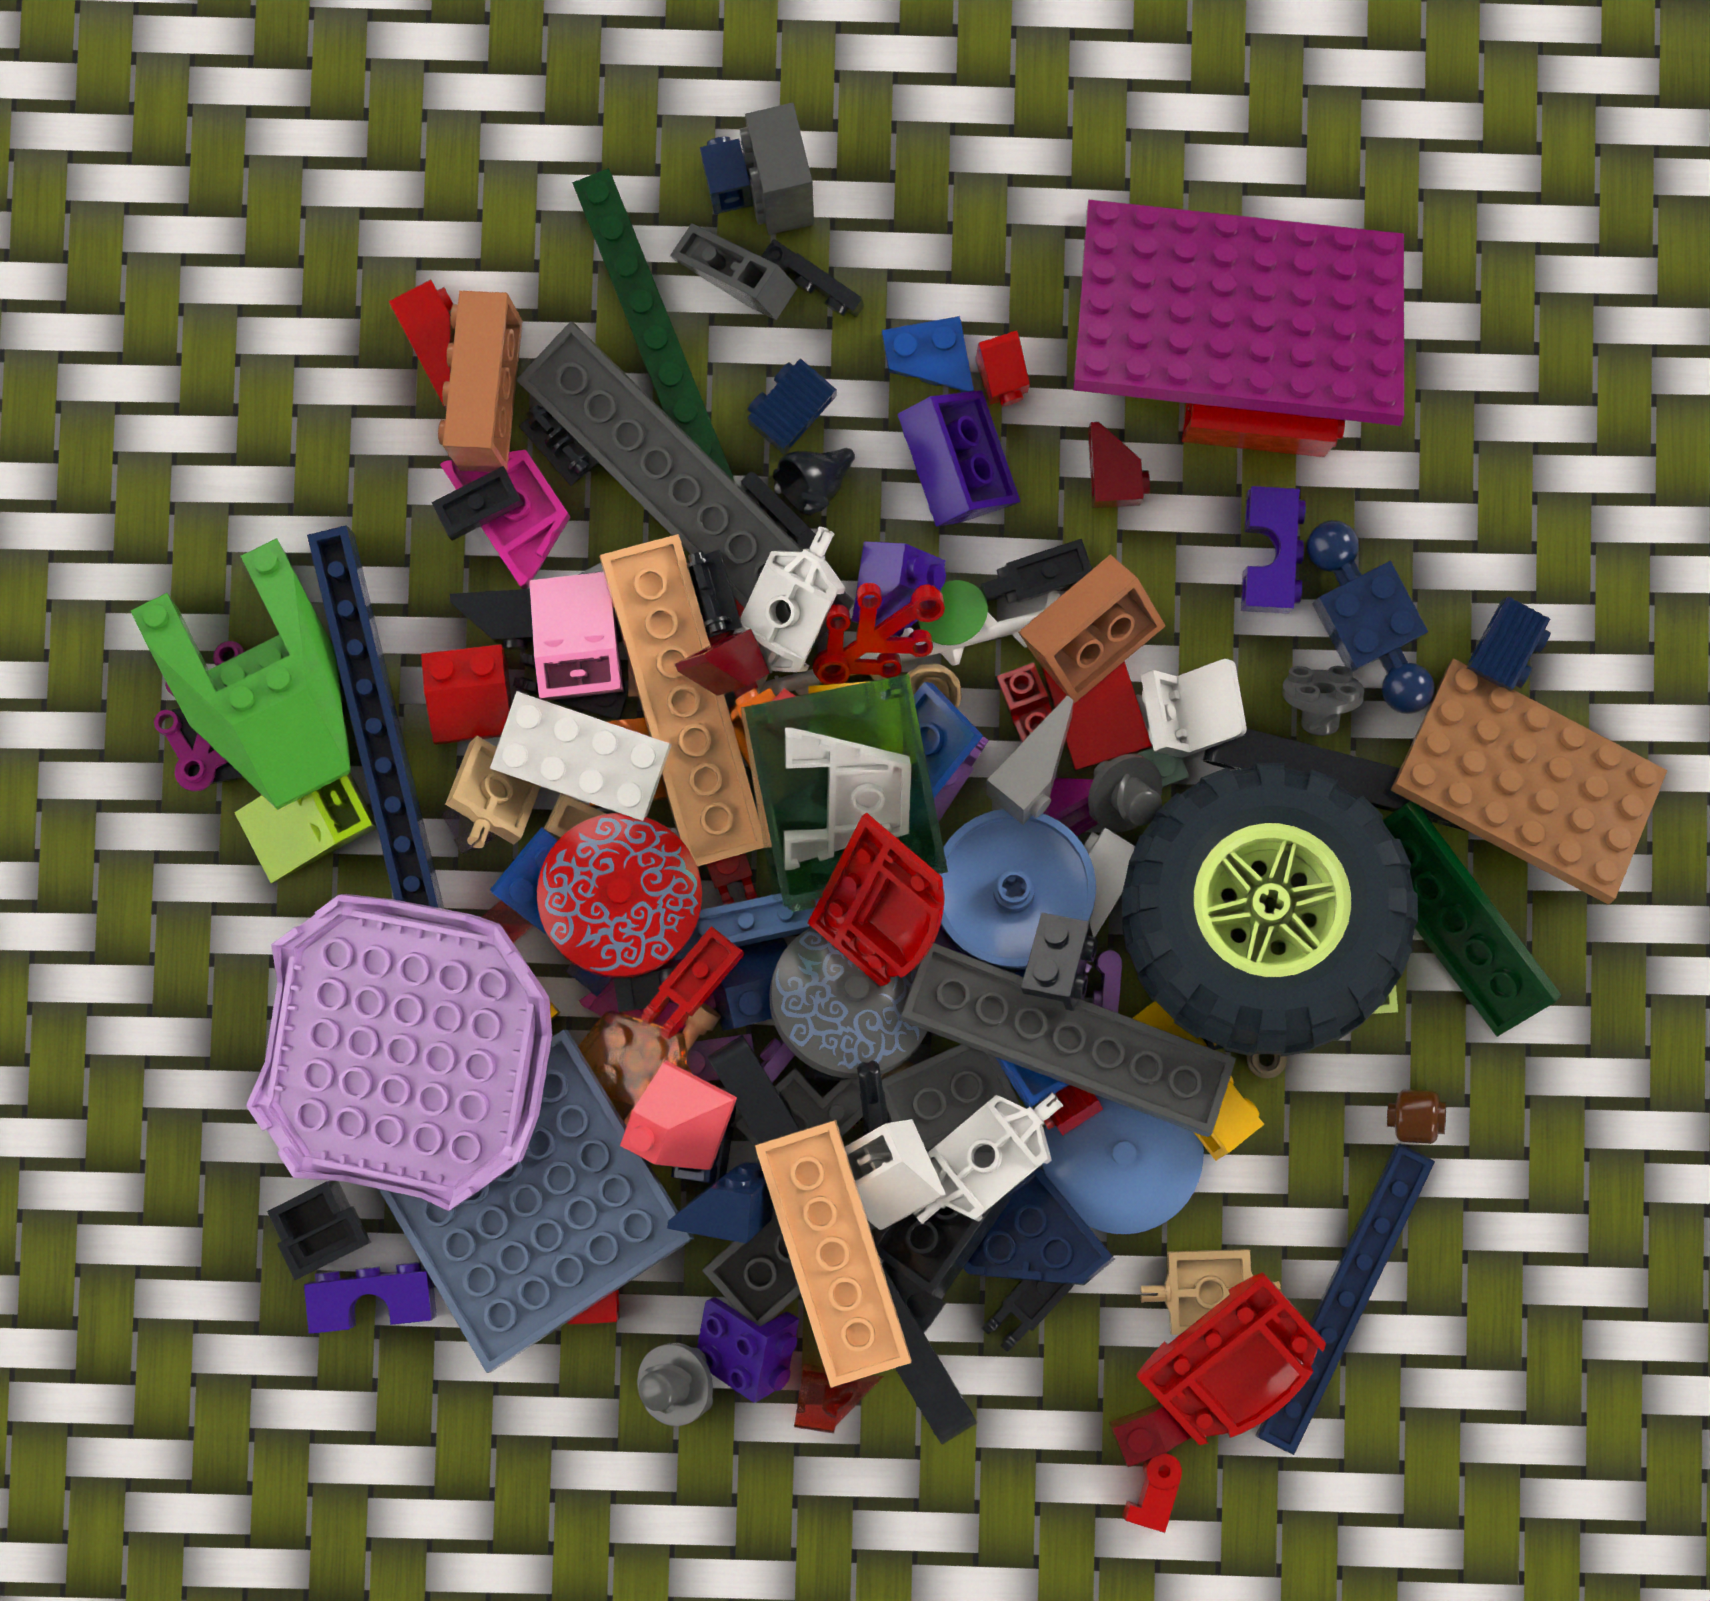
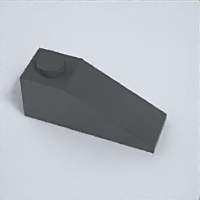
(735, 271)

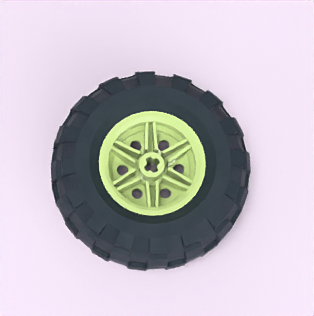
(1243, 991)

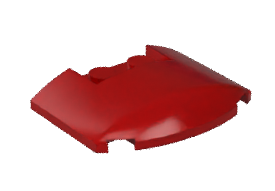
(880, 904)
(1234, 1362)

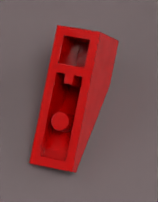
(428, 327)

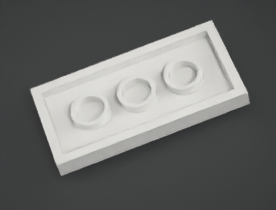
(580, 756)

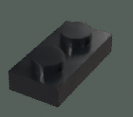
(477, 503)

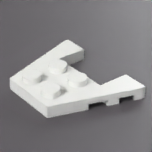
(858, 783)

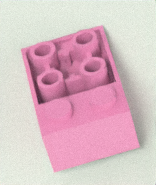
(575, 637)

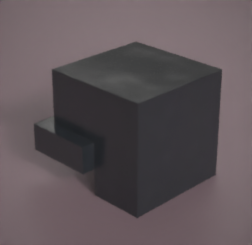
(317, 1228)

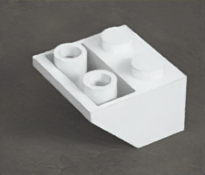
(893, 1173)

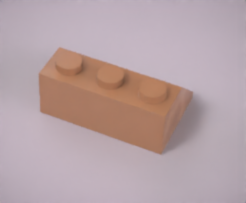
(1092, 628)

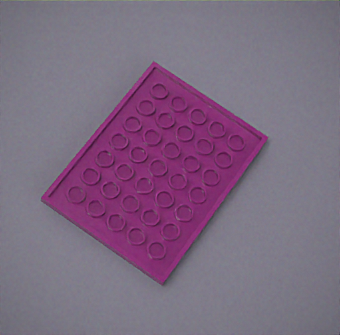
(1242, 313)

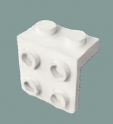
(1193, 708)

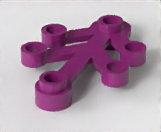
(201, 750)

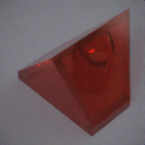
(825, 1406)

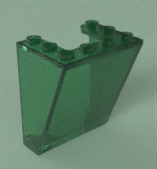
(787, 799)

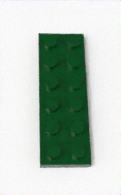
(1468, 929)

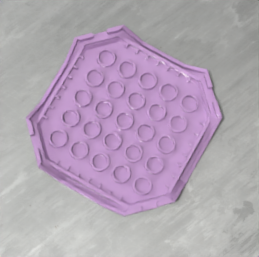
(402, 1050)

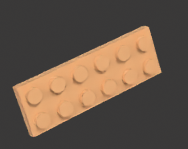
(833, 1253)

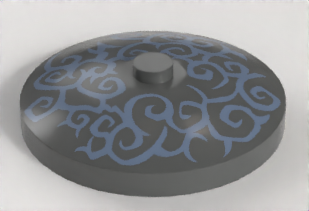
(836, 1012)

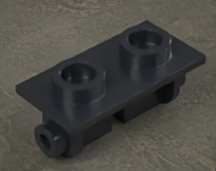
(713, 593)

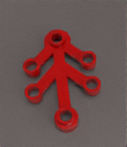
(837, 663)

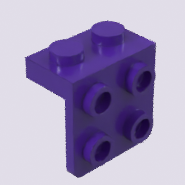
(744, 1354)

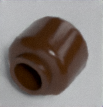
(1417, 1116)

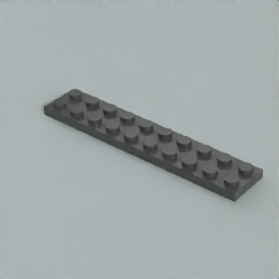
(657, 461)

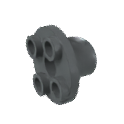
(1322, 696)
(1125, 793)
(675, 1384)

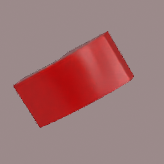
(1025, 698)

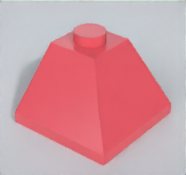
(679, 1120)

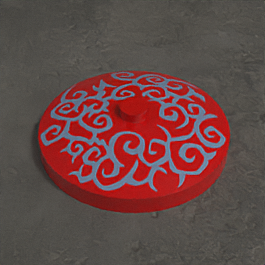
(619, 895)

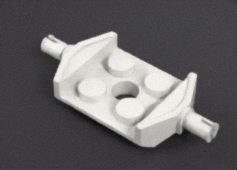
(808, 588)
(1018, 1149)

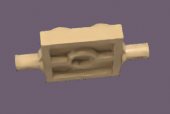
(490, 797)
(1198, 1283)

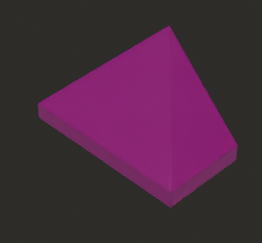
(1070, 804)

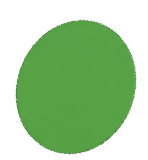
(963, 614)

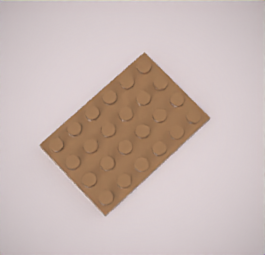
(1530, 781)

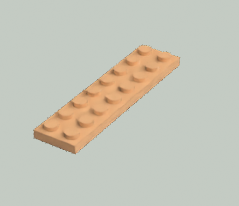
(704, 765)

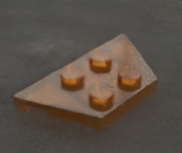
(629, 1053)

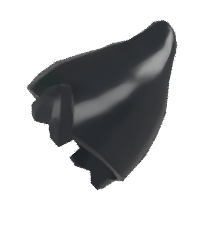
(812, 477)

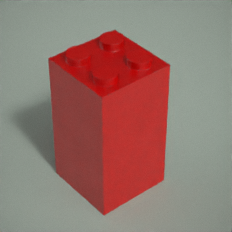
(1260, 430)

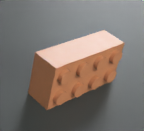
(481, 381)

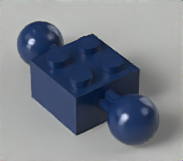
(1370, 617)

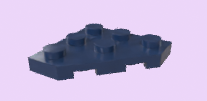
(1039, 1239)

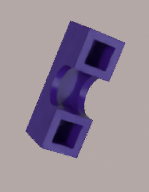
(1276, 515)
(333, 1299)

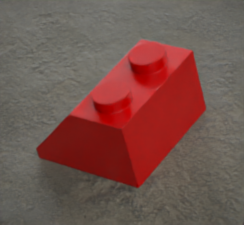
(466, 693)

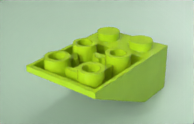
(305, 828)

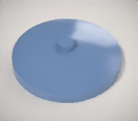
(1004, 880)
(1124, 1168)

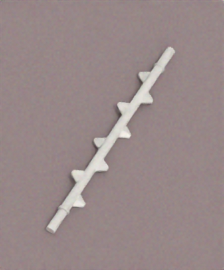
(952, 653)

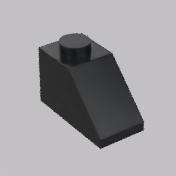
(500, 615)

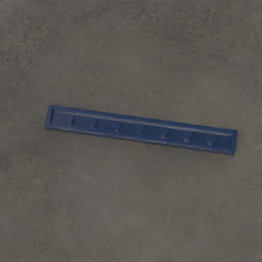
(1352, 1287)

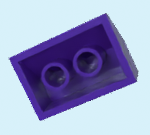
(958, 457)

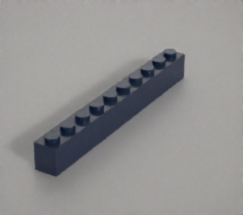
(374, 717)

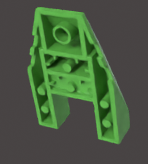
(271, 707)

